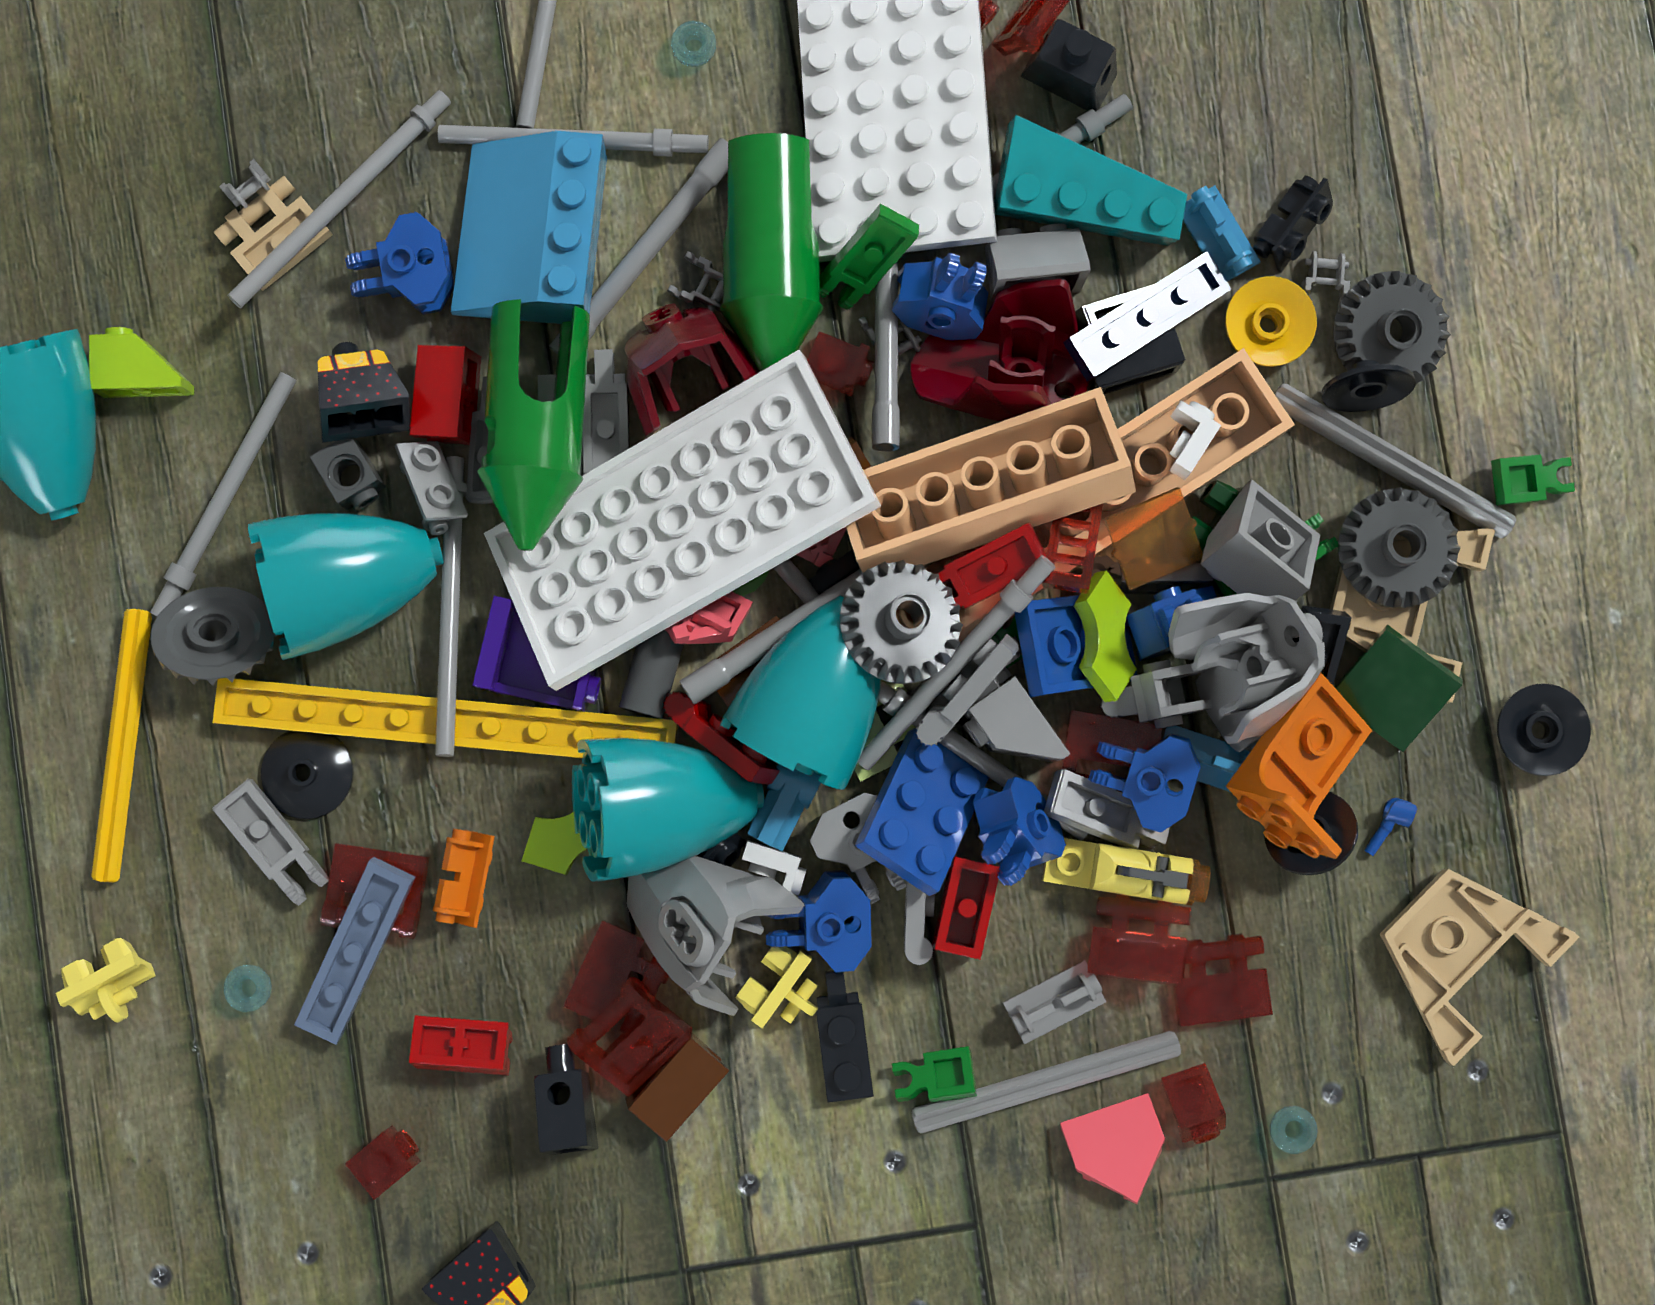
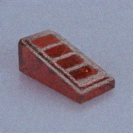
(1071, 581)

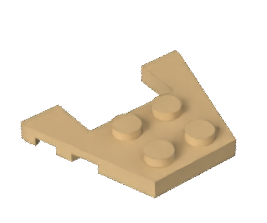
(1371, 618)
(1449, 937)

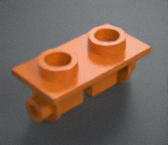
(469, 857)

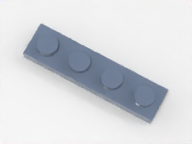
(354, 950)

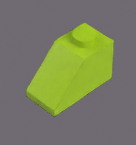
(130, 367)

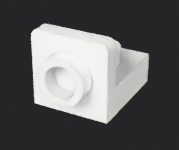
(1191, 447)
(768, 861)

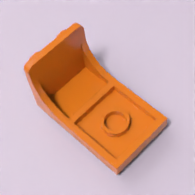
(1298, 766)

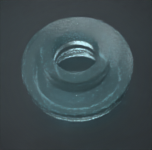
(689, 31)
(233, 988)
(1307, 1133)

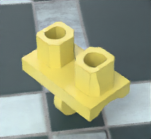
(108, 987)
(763, 1002)

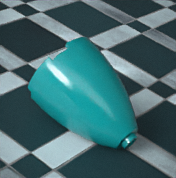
(47, 422)
(338, 574)
(808, 701)
(654, 804)

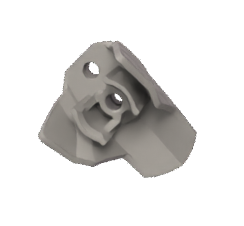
(1248, 659)
(691, 916)

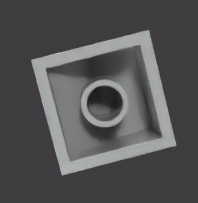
(1037, 257)
(1261, 547)
(1013, 725)

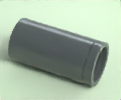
(651, 675)

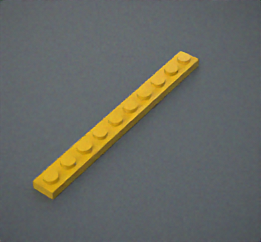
(415, 718)

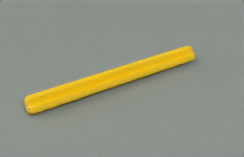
(121, 745)

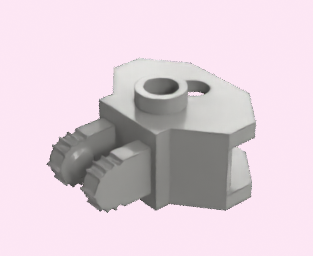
(1157, 696)
(837, 843)

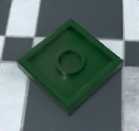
(1397, 687)

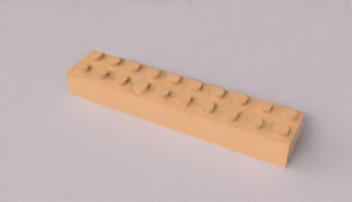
(1248, 421)

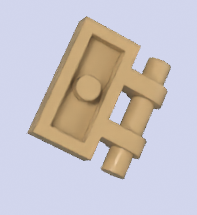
(262, 242)

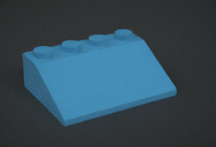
(531, 225)

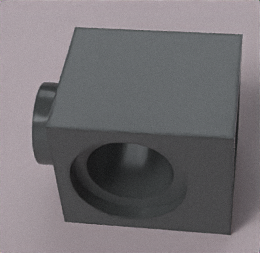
(335, 459)

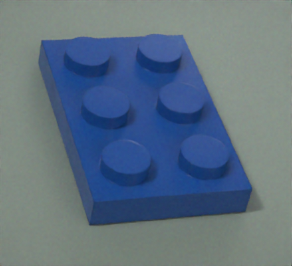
(1054, 646)
(921, 813)

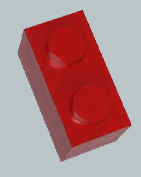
(966, 908)

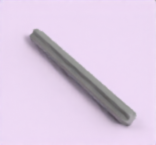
(1394, 461)
(1048, 1081)

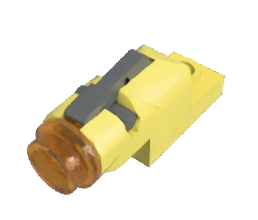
(1129, 872)

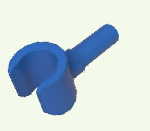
(1394, 812)

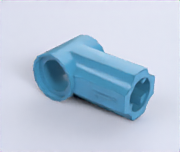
(783, 806)

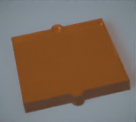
(1153, 538)

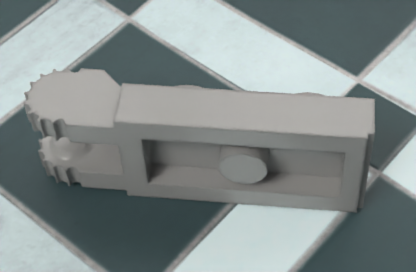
(965, 691)
(268, 838)

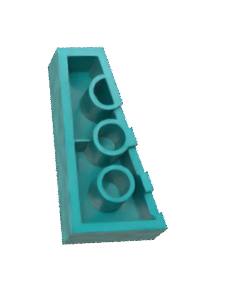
(1066, 183)

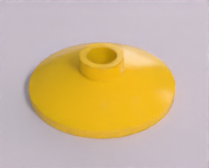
(1283, 304)

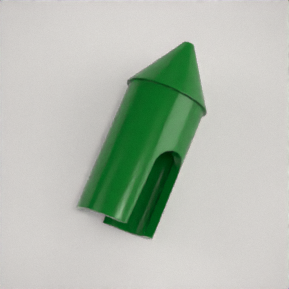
(770, 246)
(532, 443)

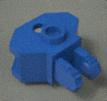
(404, 265)
(942, 298)
(1152, 623)
(1149, 776)
(1016, 831)
(823, 919)

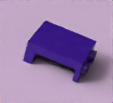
(511, 667)

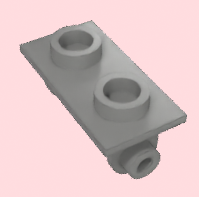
(431, 484)
(1054, 1002)

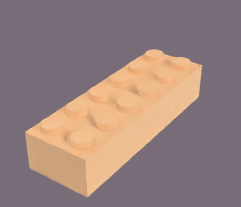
(993, 483)

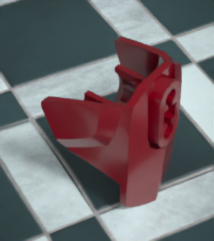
(672, 337)
(1012, 363)

